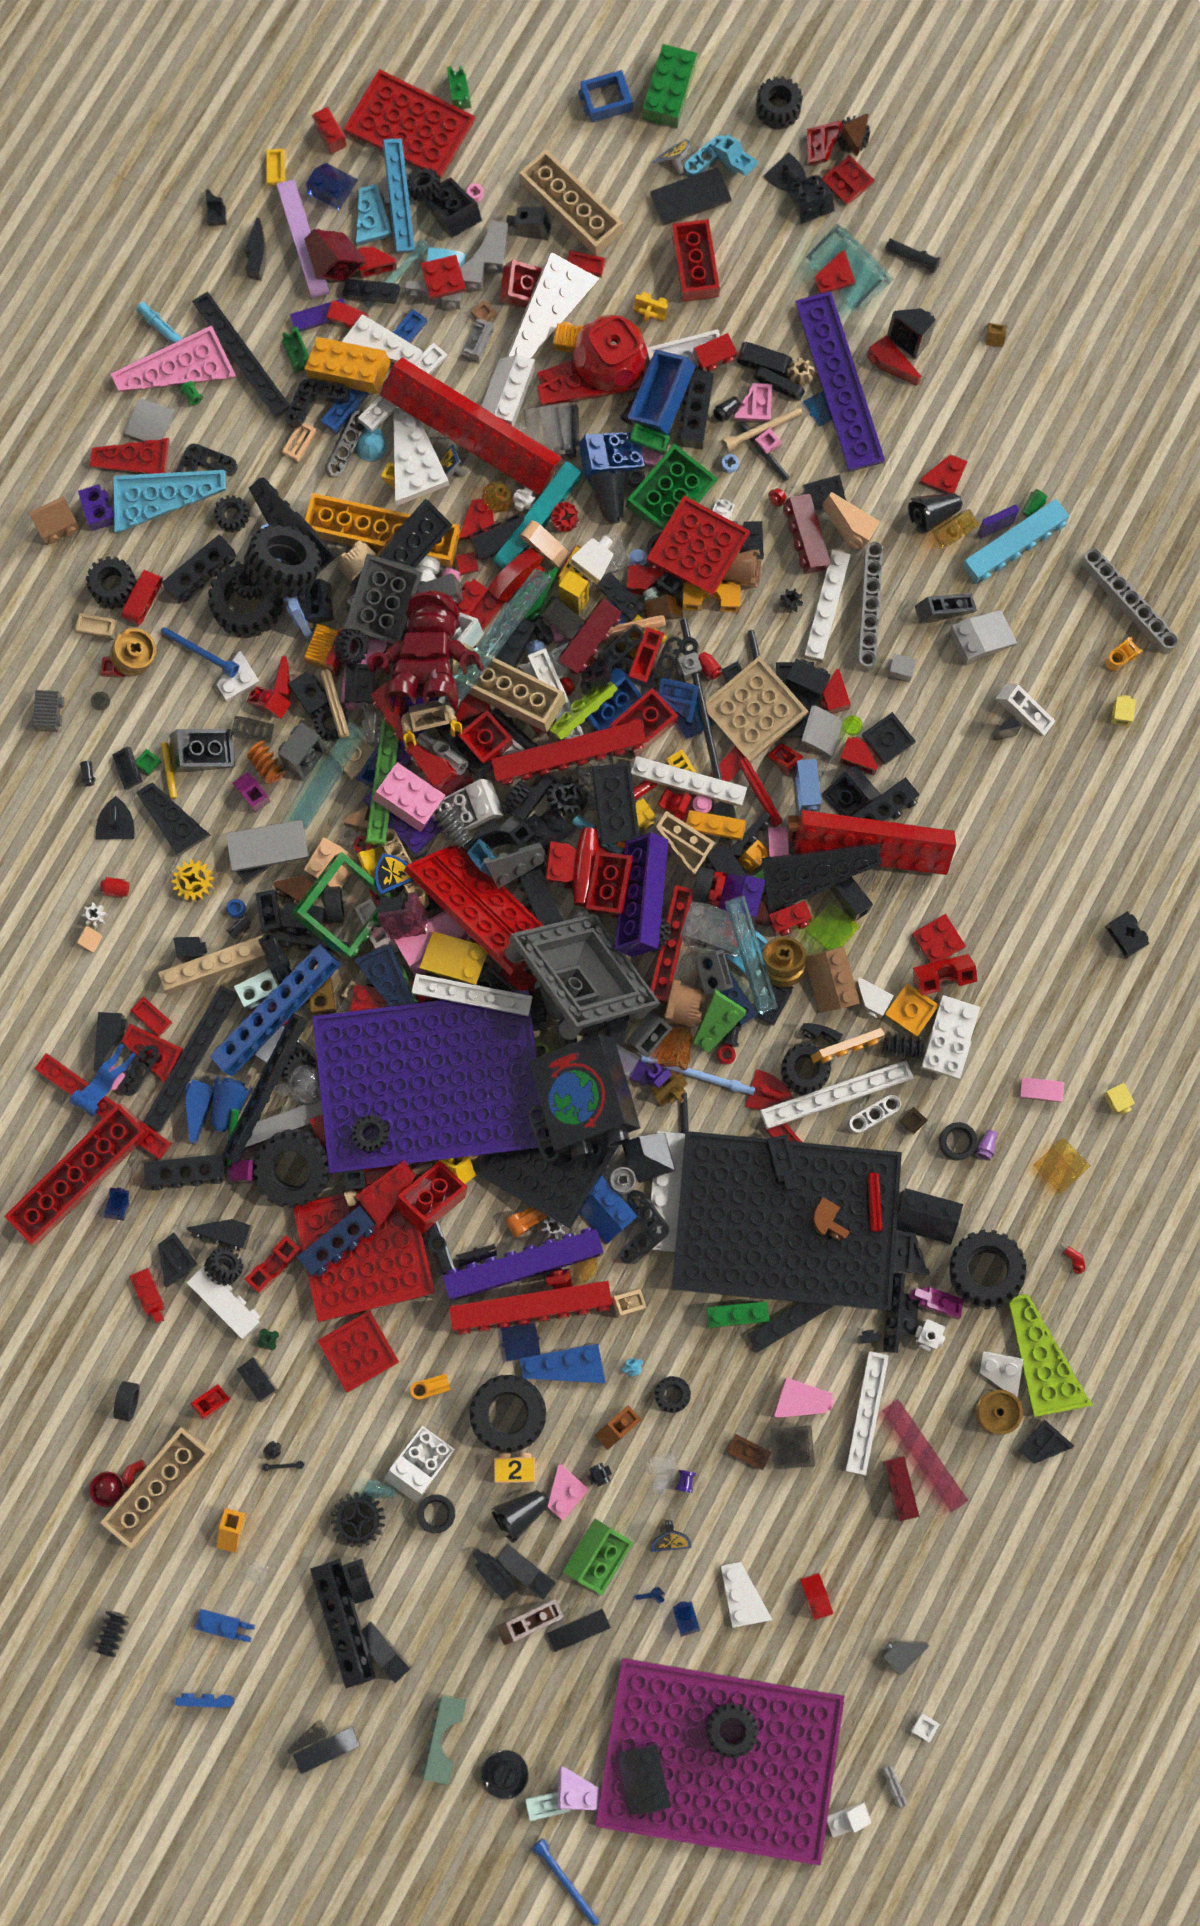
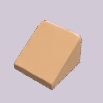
(89, 939)

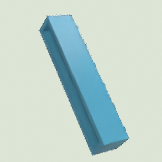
(1015, 541)

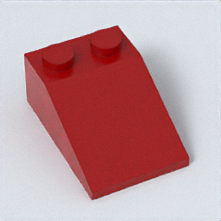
(518, 283)

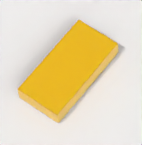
(275, 166)

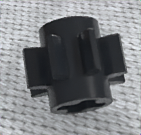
(791, 606)
(599, 1475)

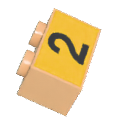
(515, 1469)

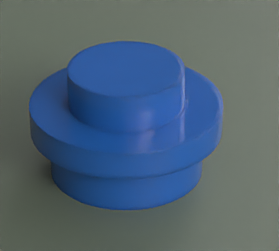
(236, 908)

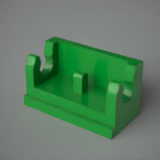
(458, 88)
(295, 350)

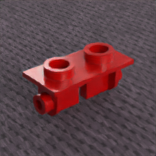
(520, 980)

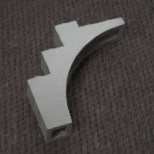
(488, 257)

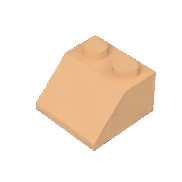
(321, 858)

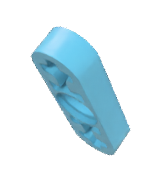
(703, 164)

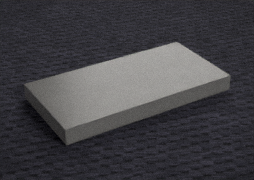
(267, 845)

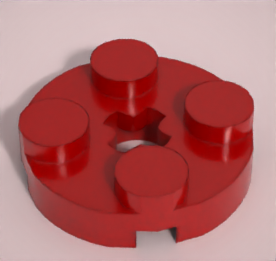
(717, 888)

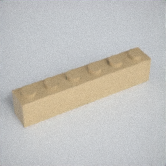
(212, 965)

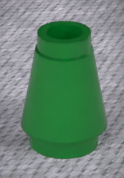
(1034, 503)

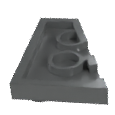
(511, 866)

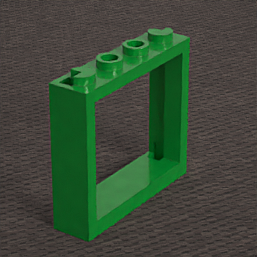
(300, 911)

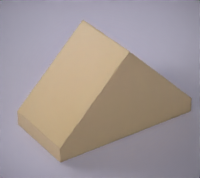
(628, 1303)

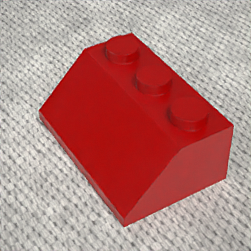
(609, 883)

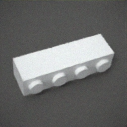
(226, 1304)

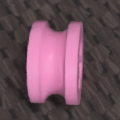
(479, 191)

